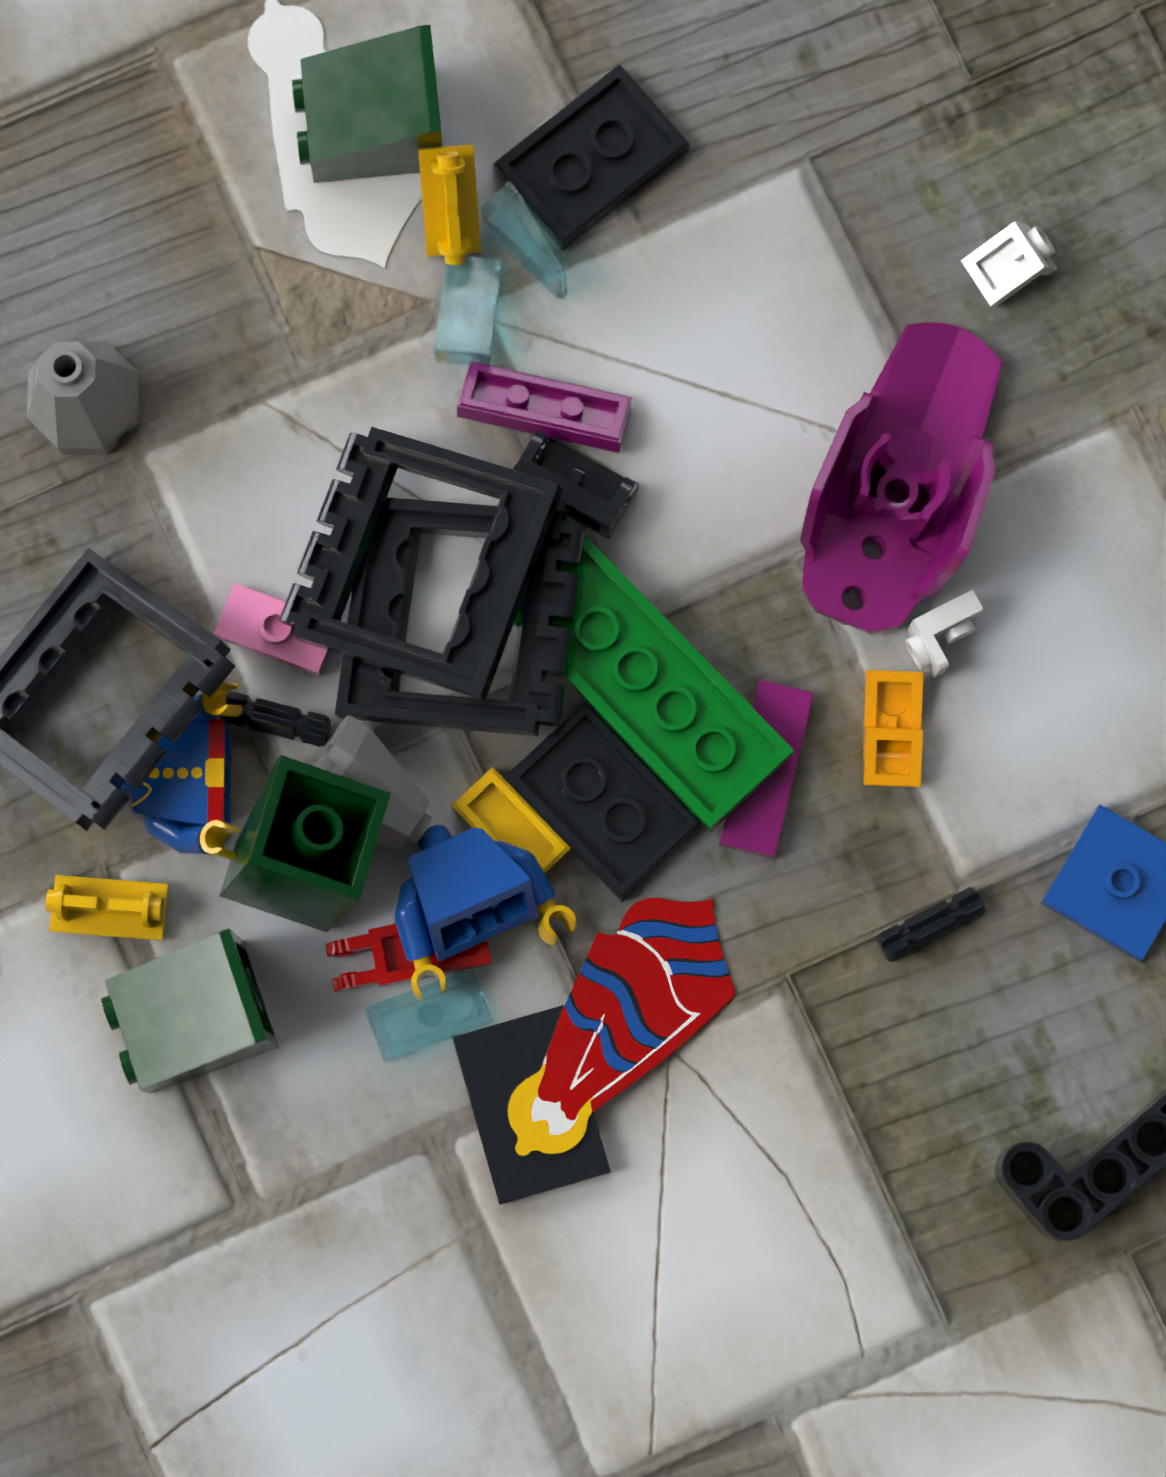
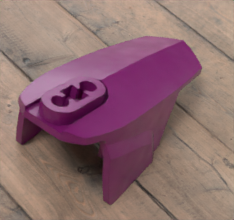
(905, 478)

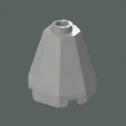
(83, 396)
(362, 757)

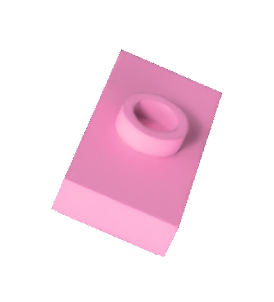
(254, 624)

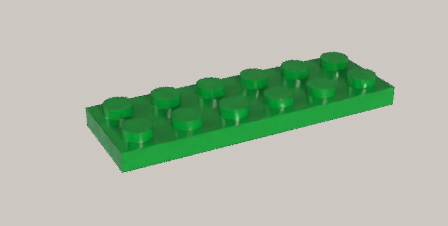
(664, 695)

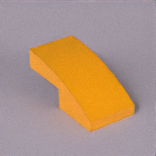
(892, 728)

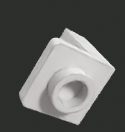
(1010, 261)
(949, 622)

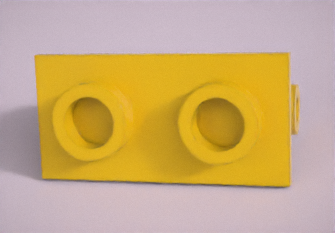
(450, 202)
(107, 907)

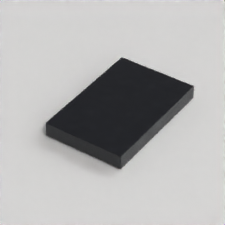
(591, 156)
(603, 801)
(493, 1066)

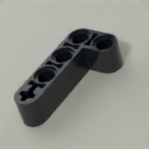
(1078, 1184)

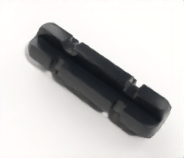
(279, 719)
(931, 924)

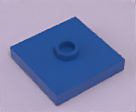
(1113, 884)

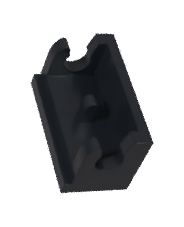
(590, 491)

